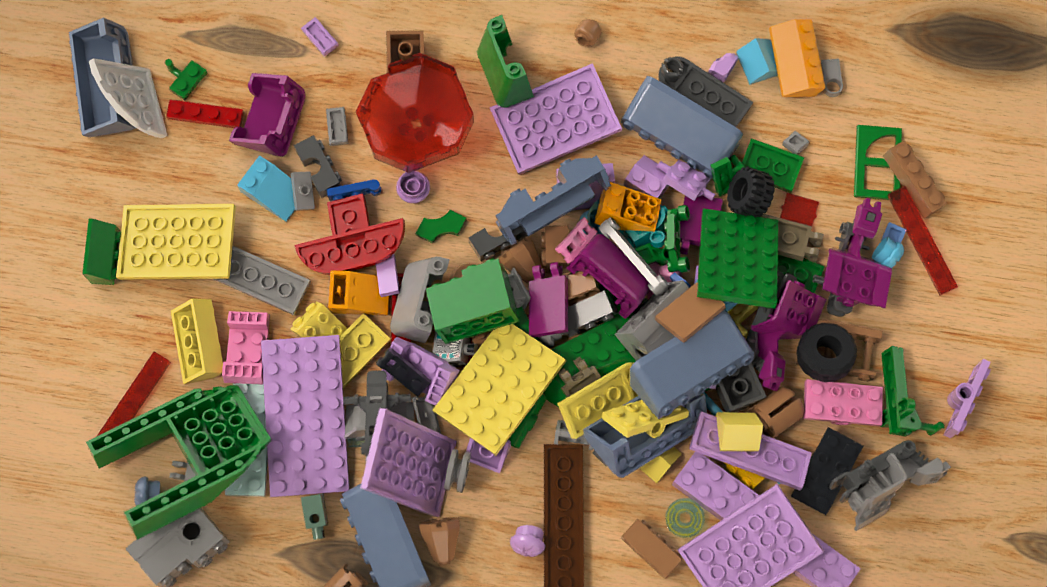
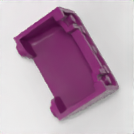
(271, 115)
(614, 271)

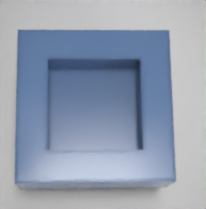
(894, 232)

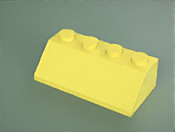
(197, 340)

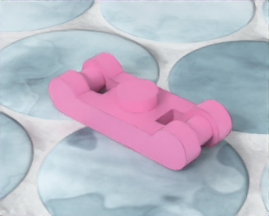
(576, 240)

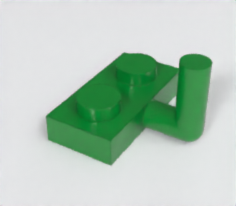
(186, 79)
(723, 173)

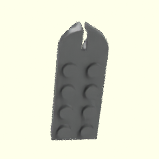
(704, 89)

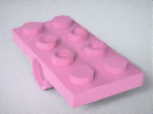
(843, 403)

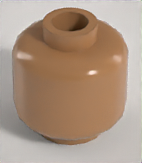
(587, 32)

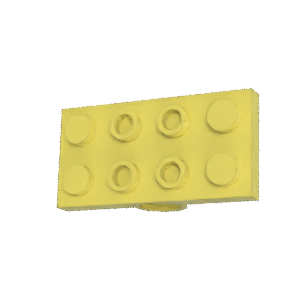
(638, 418)

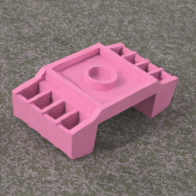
(244, 347)

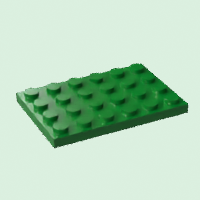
(738, 258)

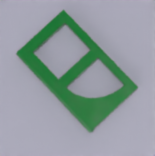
(864, 138)

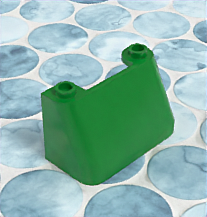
(507, 82)

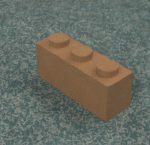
(651, 548)

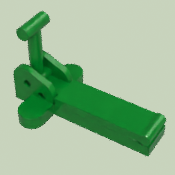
(900, 412)

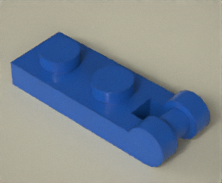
(365, 187)

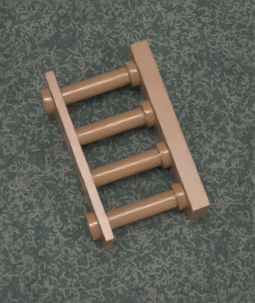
(870, 337)

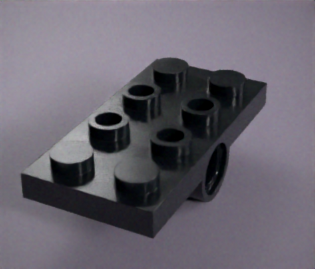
(831, 459)

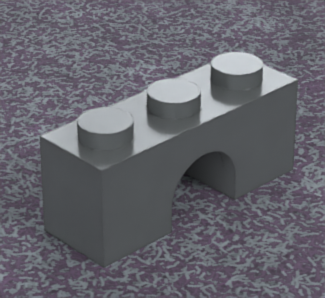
(311, 152)
(486, 245)

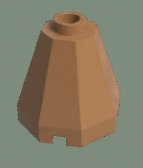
(522, 258)
(441, 538)

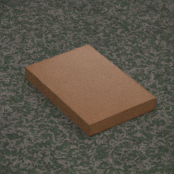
(689, 314)

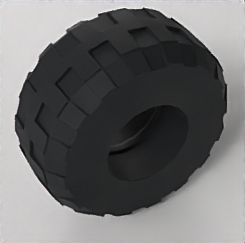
(824, 368)

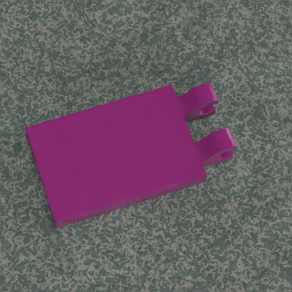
(691, 228)
(548, 302)

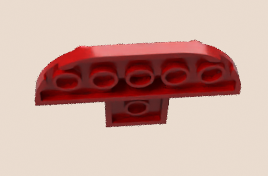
(353, 240)

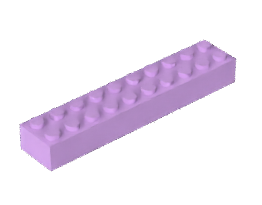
(724, 494)

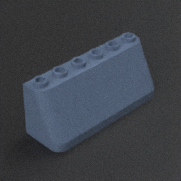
(106, 42)
(680, 126)
(683, 370)
(628, 454)
(384, 539)

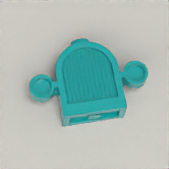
(656, 238)

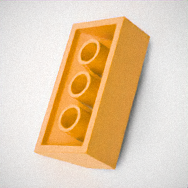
(797, 58)

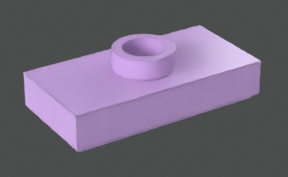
(319, 36)

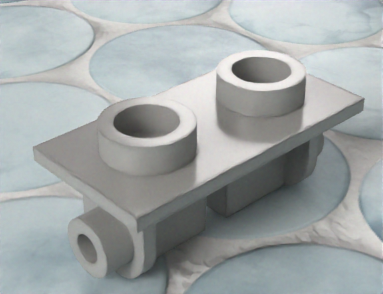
(520, 294)

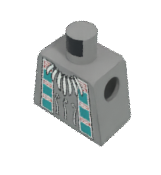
(454, 353)

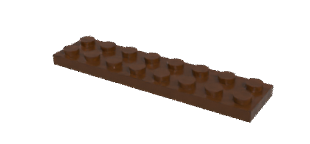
(563, 515)

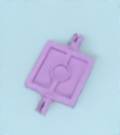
(686, 180)

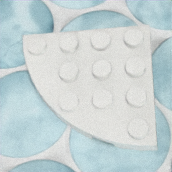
(130, 94)

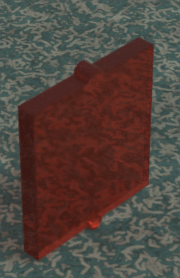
(799, 209)

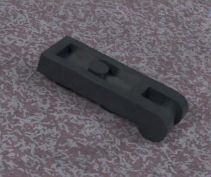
(403, 372)

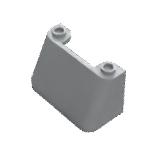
(407, 317)

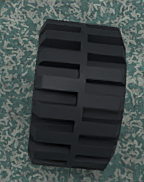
(750, 192)

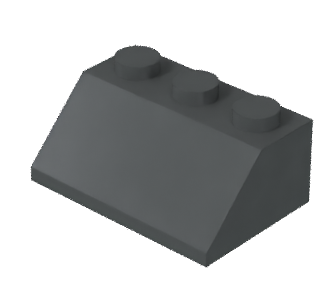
(740, 389)

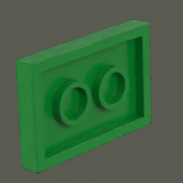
(777, 162)

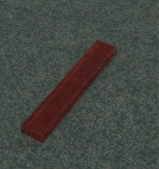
(922, 241)
(137, 392)

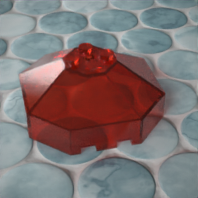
(413, 91)

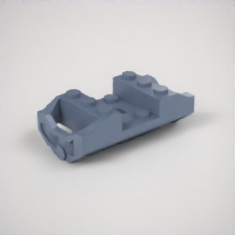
(565, 196)

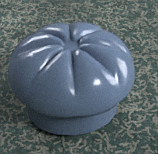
(146, 490)

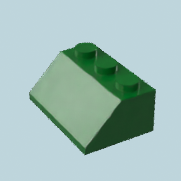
(101, 252)

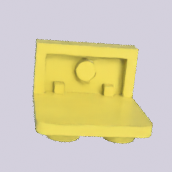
(317, 322)

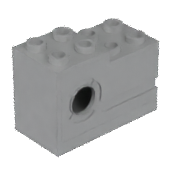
(641, 332)
(178, 546)

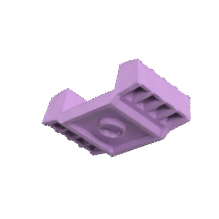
(431, 365)

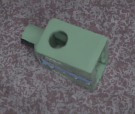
(315, 505)

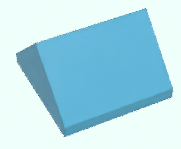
(757, 60)

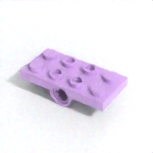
(965, 405)

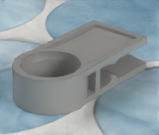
(832, 73)

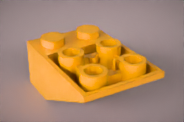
(628, 208)
(355, 294)

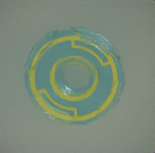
(681, 529)

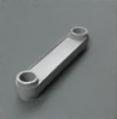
(658, 284)

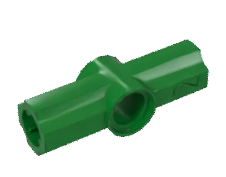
(527, 423)

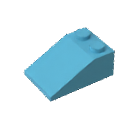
(269, 188)

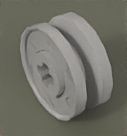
(457, 470)

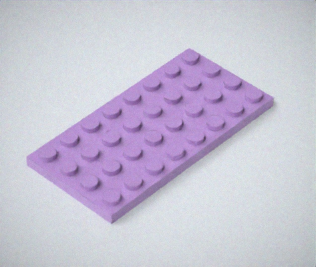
(305, 416)

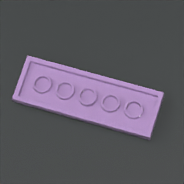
(773, 460)

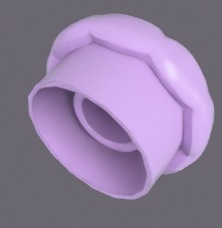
(413, 187)
(528, 541)

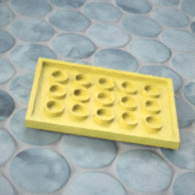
(176, 241)
(499, 386)

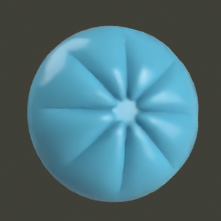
(888, 252)

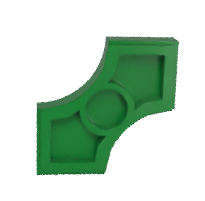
(433, 228)

